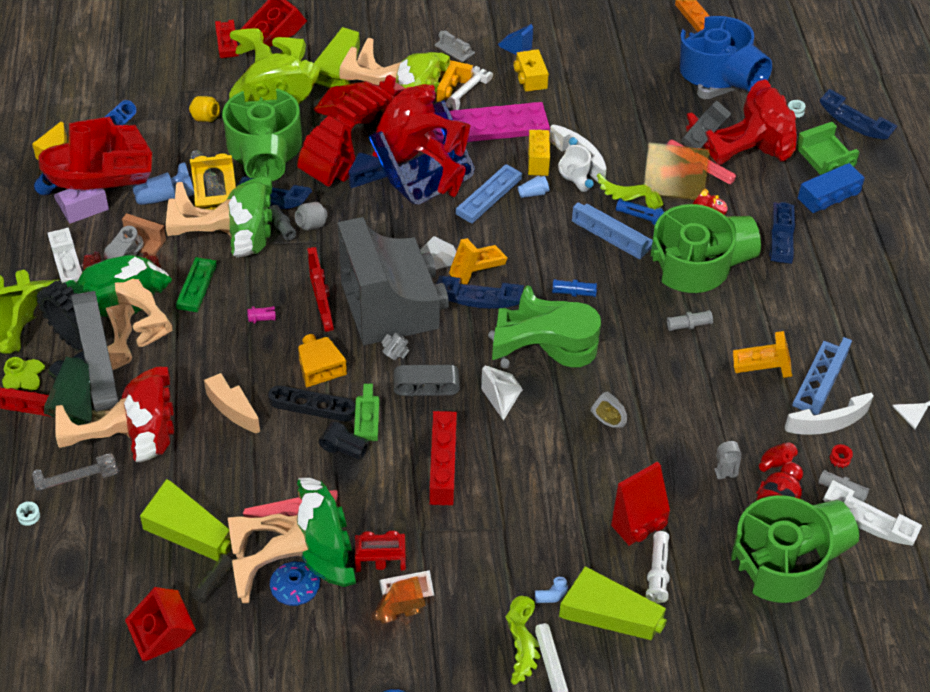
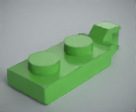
(367, 414)

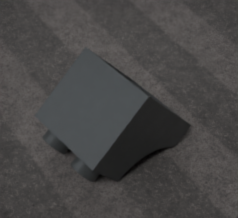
(387, 283)

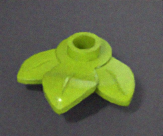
(22, 374)

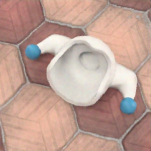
(576, 165)

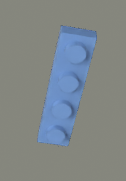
(488, 193)

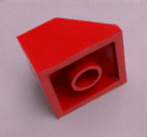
(160, 623)

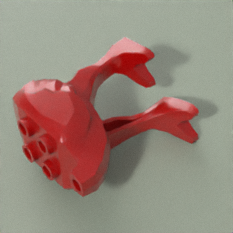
(765, 124)
(410, 129)

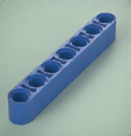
(117, 117)

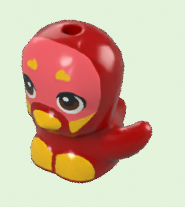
(714, 202)

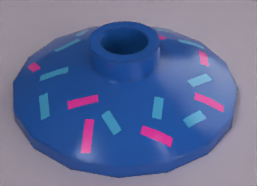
(294, 592)

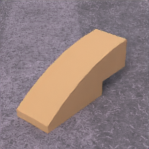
(232, 403)

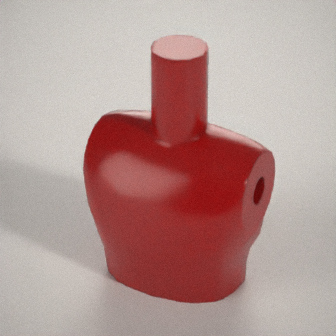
(778, 456)

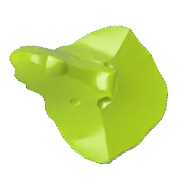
(17, 309)

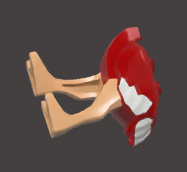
(140, 414)

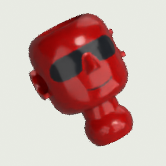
(782, 483)

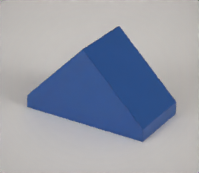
(518, 41)

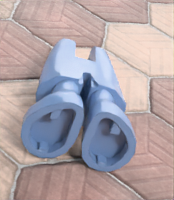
(162, 187)

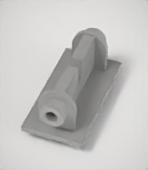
(455, 48)

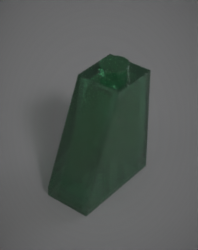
(72, 392)

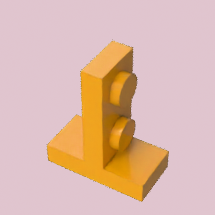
(455, 73)
(471, 259)
(764, 357)

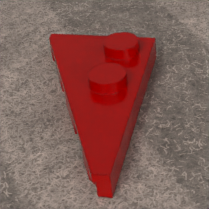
(320, 289)

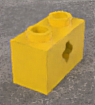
(531, 70)
(538, 152)

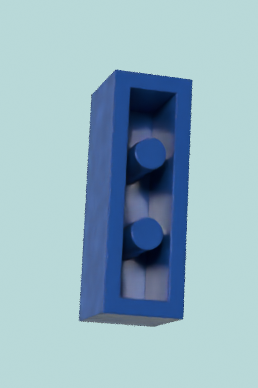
(831, 188)

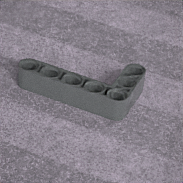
(95, 351)

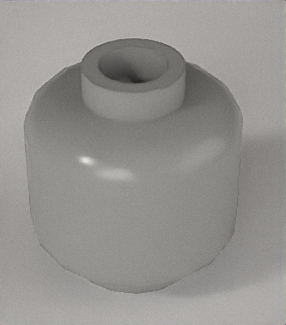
(311, 216)

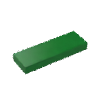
(196, 284)

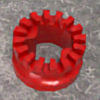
(836, 460)

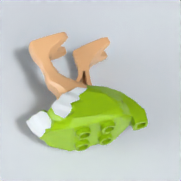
(410, 72)

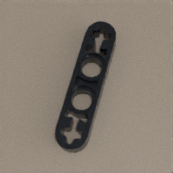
(313, 400)

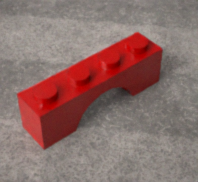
(443, 458)

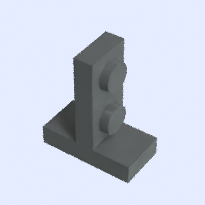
(709, 120)

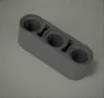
(426, 380)

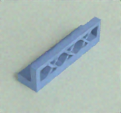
(611, 230)
(825, 379)

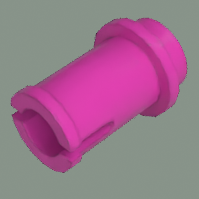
(261, 314)

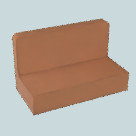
(151, 233)

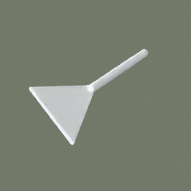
(912, 412)

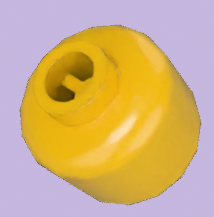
(204, 109)

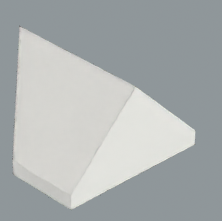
(500, 389)

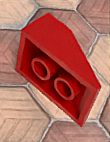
(276, 20)
(335, 96)
(641, 505)

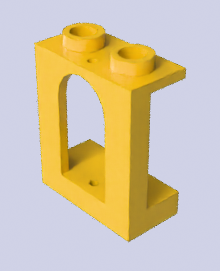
(199, 166)

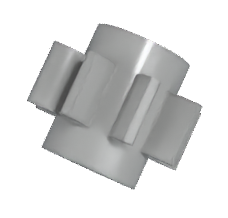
(395, 346)

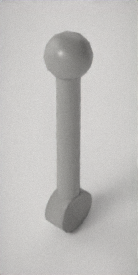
(504, 362)

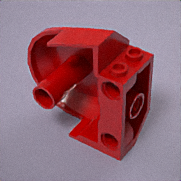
(98, 156)

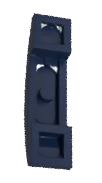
(854, 119)
(285, 198)
(481, 296)

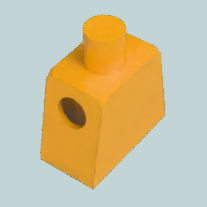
(320, 360)

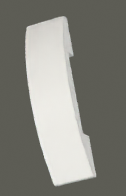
(560, 138)
(65, 255)
(805, 423)
(873, 520)

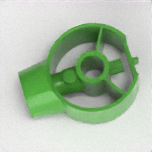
(263, 133)
(700, 232)
(784, 530)

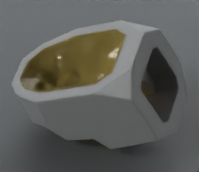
(609, 411)

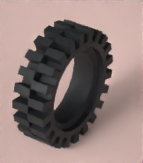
(59, 310)

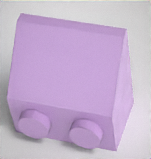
(81, 203)

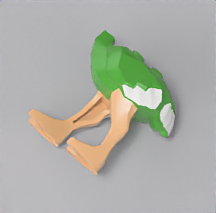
(241, 216)

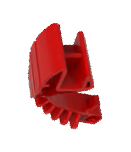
(329, 146)

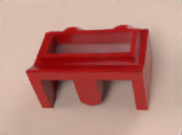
(380, 548)

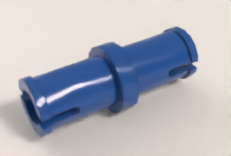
(574, 288)

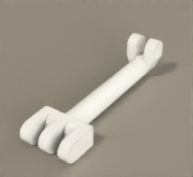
(478, 75)

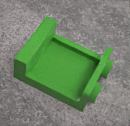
(824, 149)

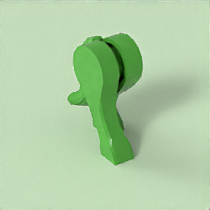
(561, 328)

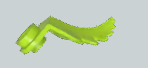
(652, 199)
(519, 613)

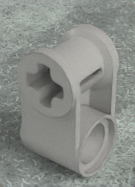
(124, 246)

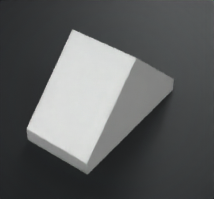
(442, 252)

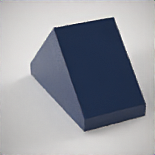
(365, 170)

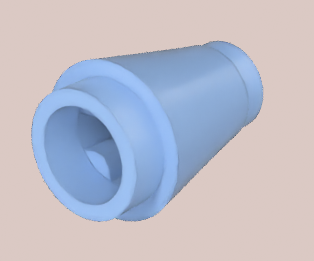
(534, 187)

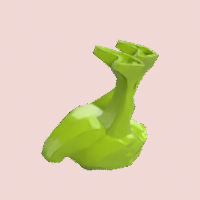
(275, 70)

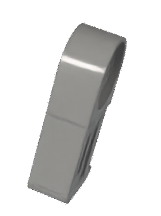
(728, 463)

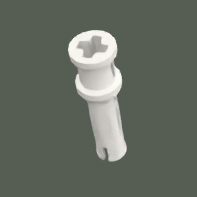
(658, 575)

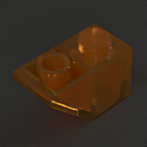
(400, 598)

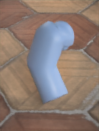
(554, 594)

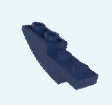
(782, 232)

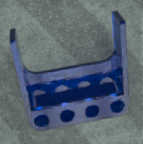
(420, 177)

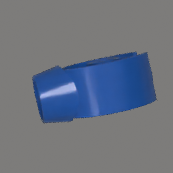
(723, 55)

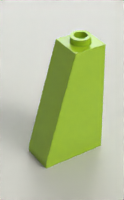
(333, 56)
(185, 522)
(611, 606)

